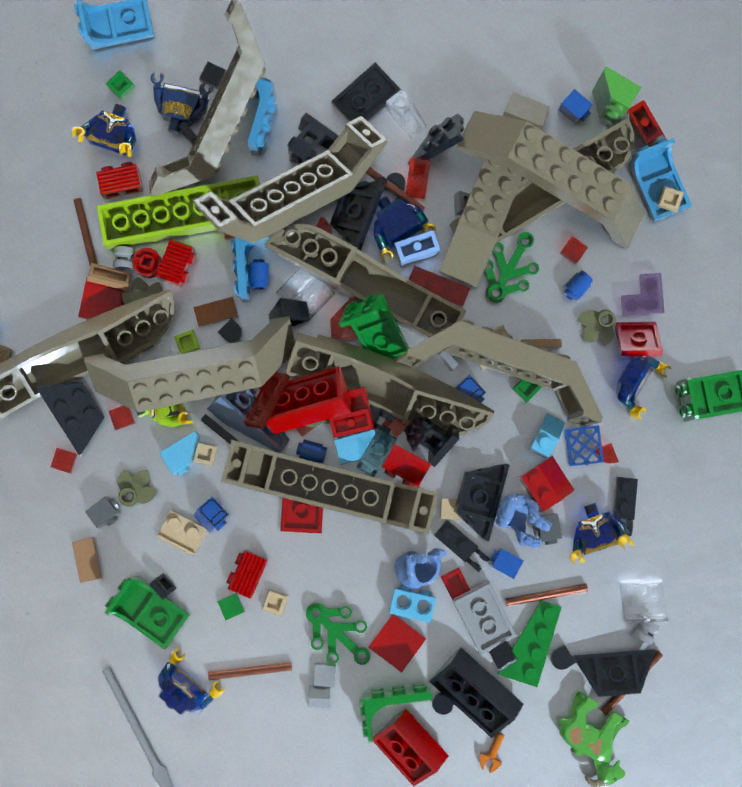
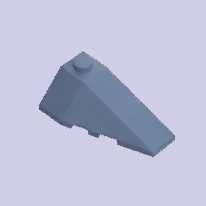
(232, 411)

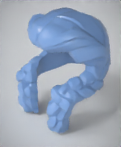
(513, 514)
(415, 570)

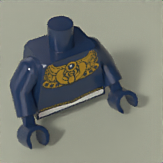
(179, 103)

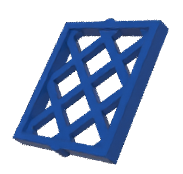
(576, 439)

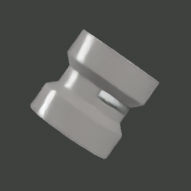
(123, 258)
(646, 632)

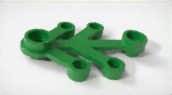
(507, 270)
(335, 631)

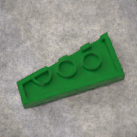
(533, 645)

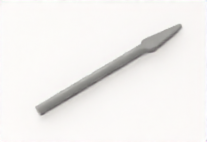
(159, 772)

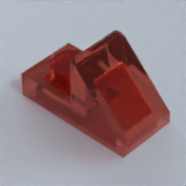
(418, 177)

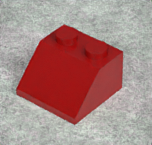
(406, 466)
(546, 484)

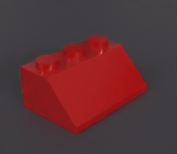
(410, 748)

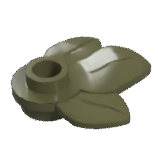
(140, 290)
(595, 328)
(137, 486)

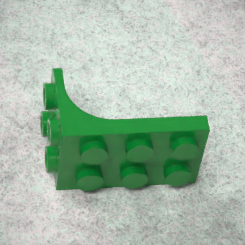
(375, 326)
(710, 395)
(147, 611)
(398, 695)

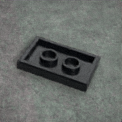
(366, 95)

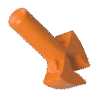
(492, 754)

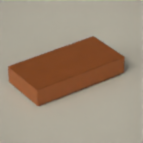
(215, 312)

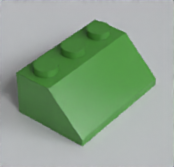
(613, 96)

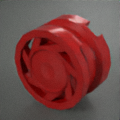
(146, 262)

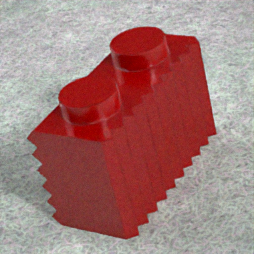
(645, 123)
(119, 180)
(176, 263)
(247, 573)

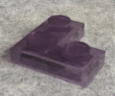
(649, 301)

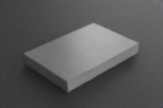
(484, 617)

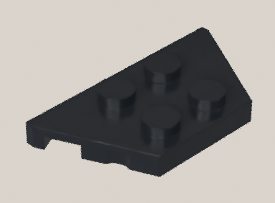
(441, 138)
(356, 211)
(74, 411)
(481, 497)
(616, 671)

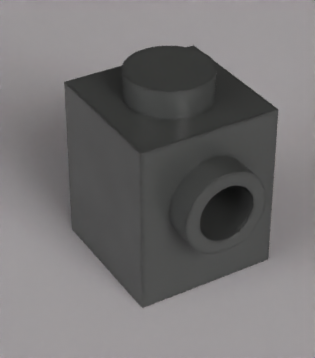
(104, 512)
(553, 534)

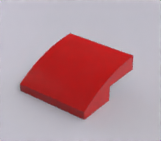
(99, 299)
(359, 418)

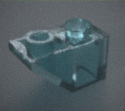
(376, 453)

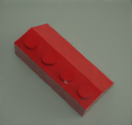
(311, 401)

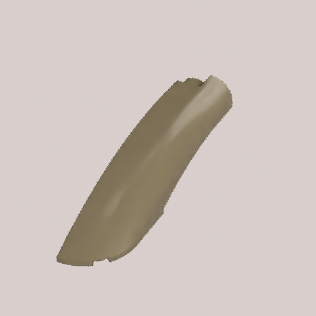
(608, 149)
(360, 276)
(61, 357)
(388, 383)

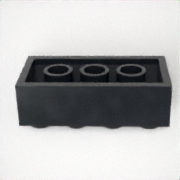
(477, 693)

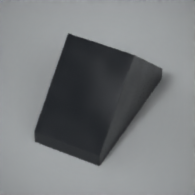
(295, 309)

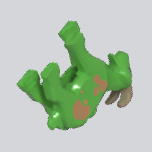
(591, 741)

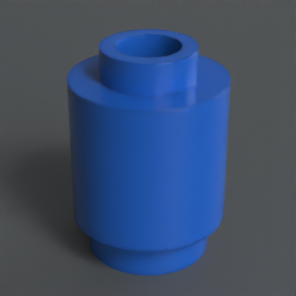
(258, 274)
(577, 286)
(311, 451)

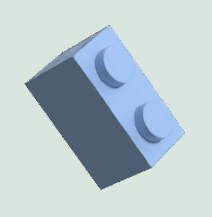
(416, 248)

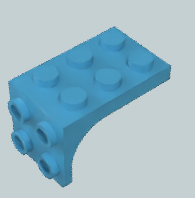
(114, 22)
(262, 123)
(652, 171)
(240, 266)

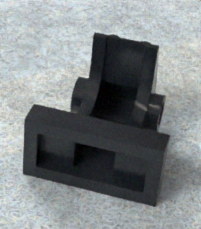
(300, 149)
(438, 444)

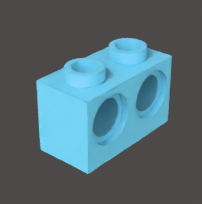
(411, 610)

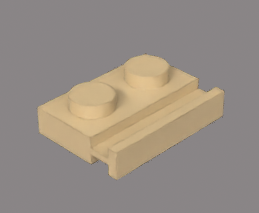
(182, 533)

